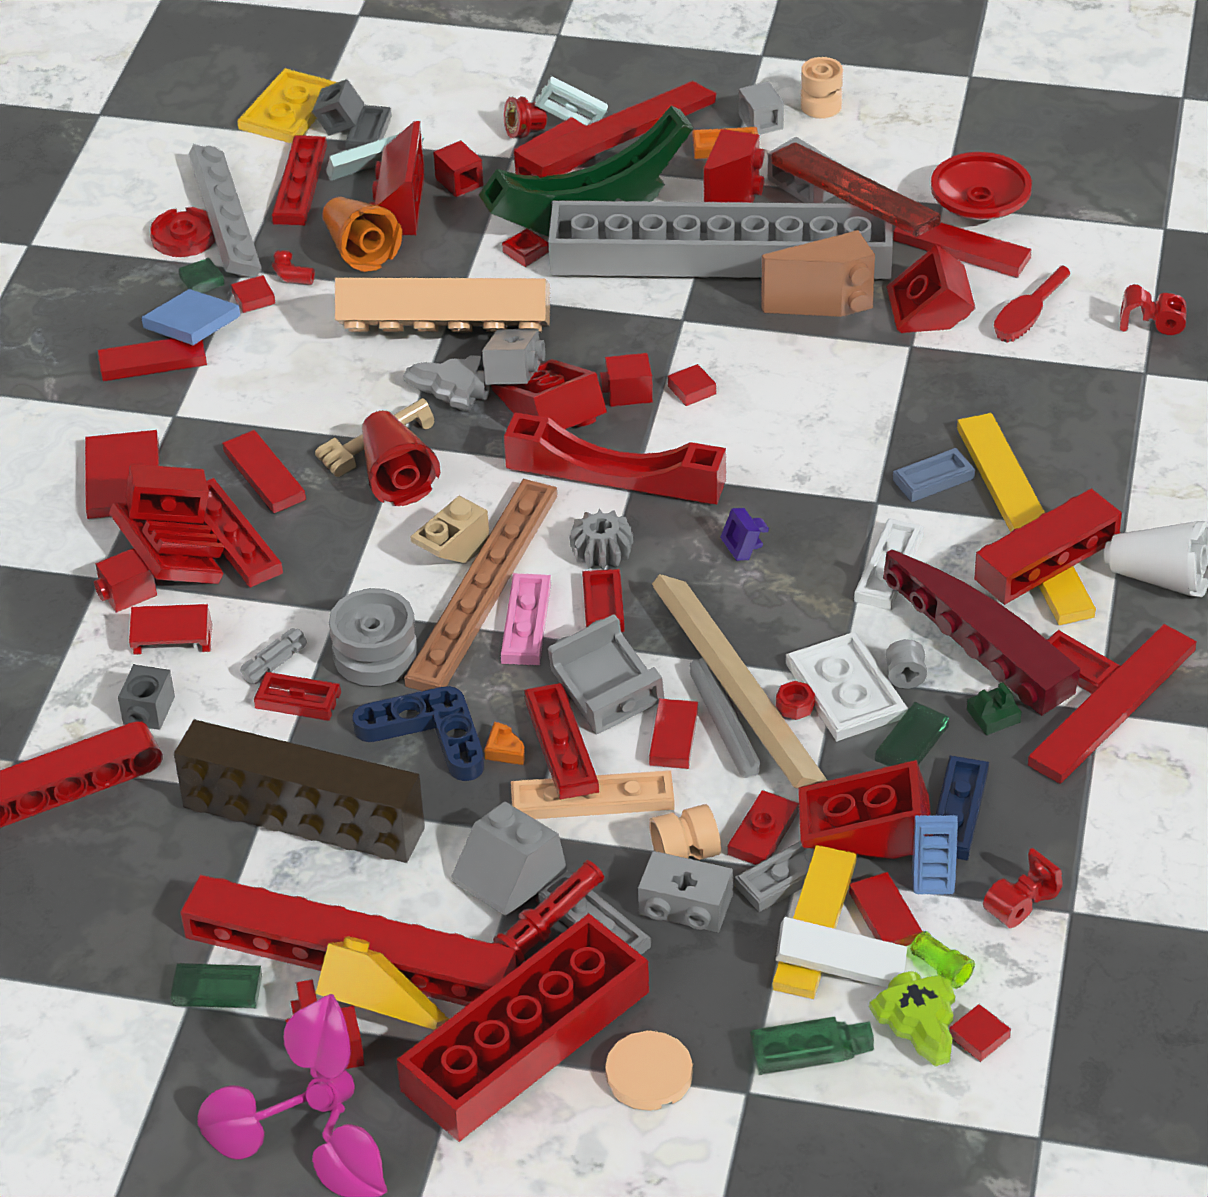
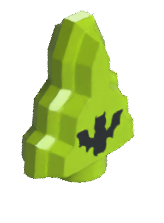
(919, 1012)

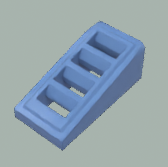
(934, 855)

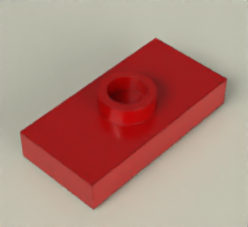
(763, 828)

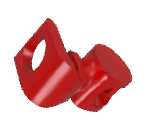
(1167, 311)
(1014, 902)

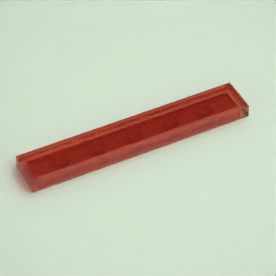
(856, 189)

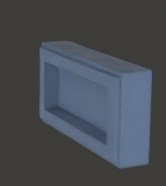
(933, 474)

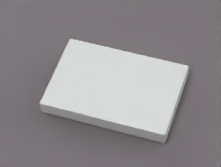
(847, 686)

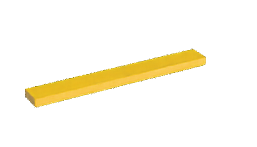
(1020, 506)

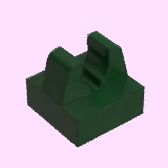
(994, 709)

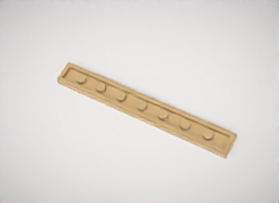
(739, 682)

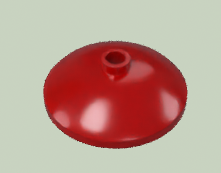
(981, 185)

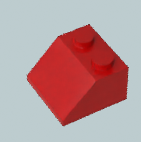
(734, 168)
(931, 293)

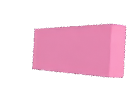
(526, 619)

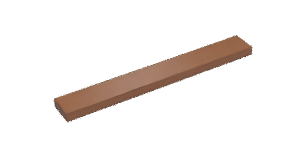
(481, 586)

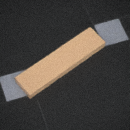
(616, 795)

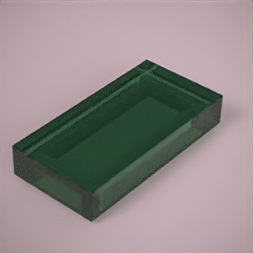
(912, 736)
(216, 985)

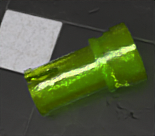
(947, 962)

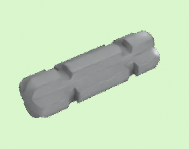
(273, 655)

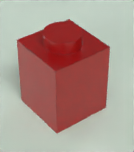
(458, 168)
(627, 379)
(124, 580)

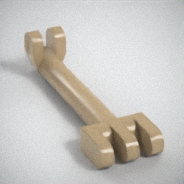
(340, 457)

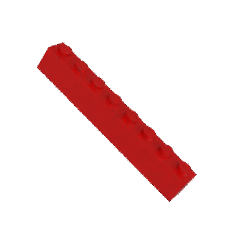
(300, 929)

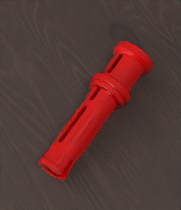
(536, 924)

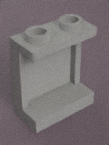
(604, 674)

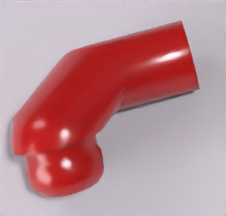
(289, 272)

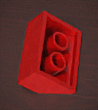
(401, 178)

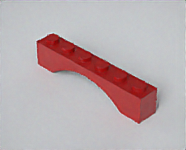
(545, 448)

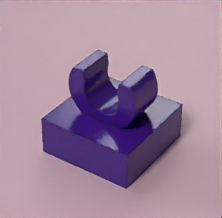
(742, 533)

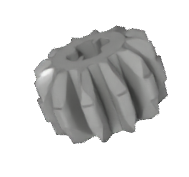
(601, 539)

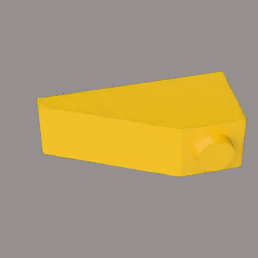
(375, 984)

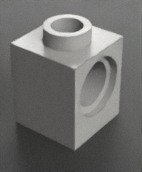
(761, 108)

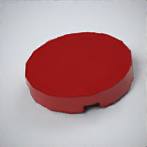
(182, 232)

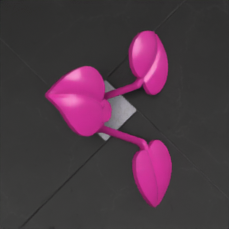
(319, 1040)

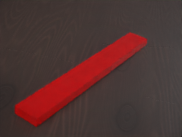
(613, 130)

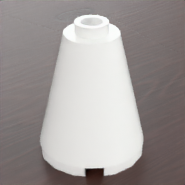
(1163, 556)

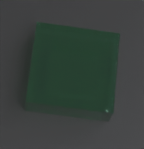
(201, 276)

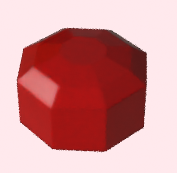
(795, 700)

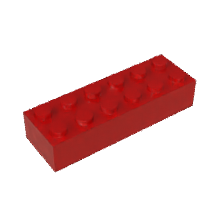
(523, 1026)

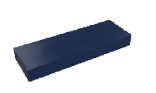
(962, 797)

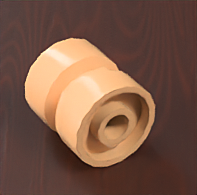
(821, 87)
(688, 835)

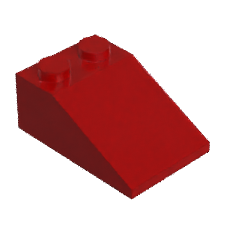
(556, 392)
(865, 811)

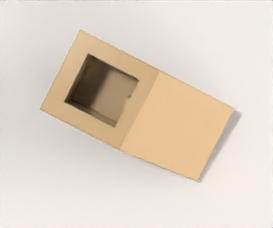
(455, 531)

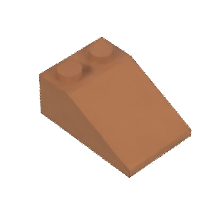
(820, 277)

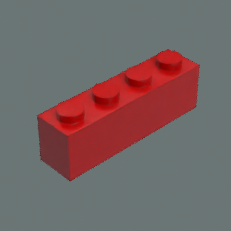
(1046, 546)

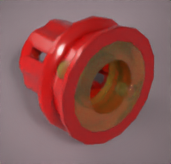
(523, 117)

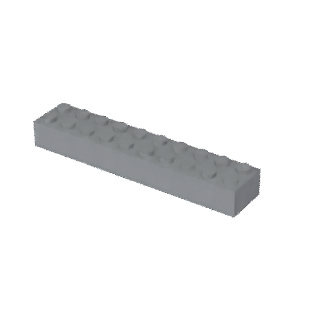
(698, 236)

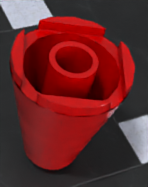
(397, 460)

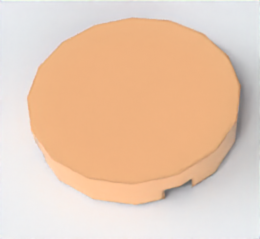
(649, 1070)

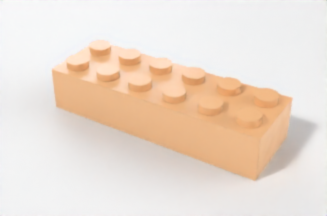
(442, 302)

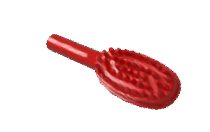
(1025, 310)

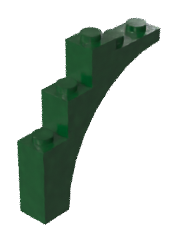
(626, 176)

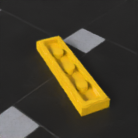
(821, 905)

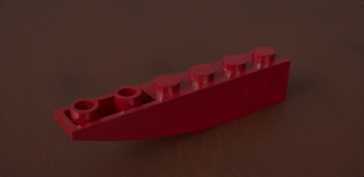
(986, 632)

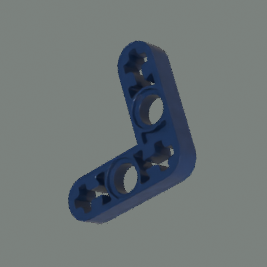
(439, 718)

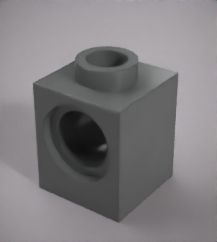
(338, 107)
(146, 696)

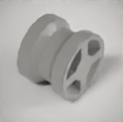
(906, 664)

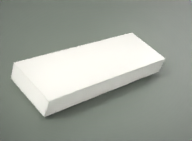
(872, 587)
(839, 952)

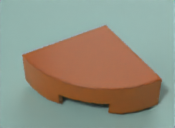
(504, 745)

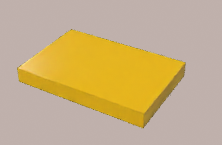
(284, 106)

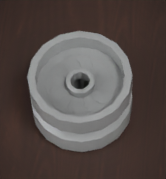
(373, 636)

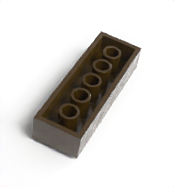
(300, 790)

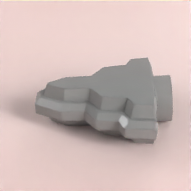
(452, 381)

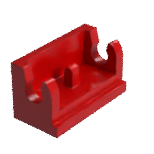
(170, 626)

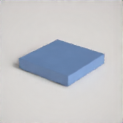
(191, 316)

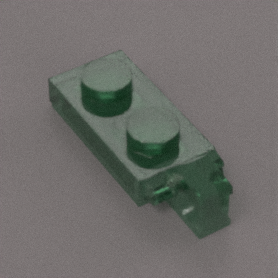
(809, 1044)

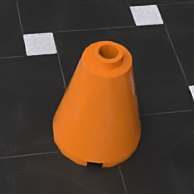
(362, 232)

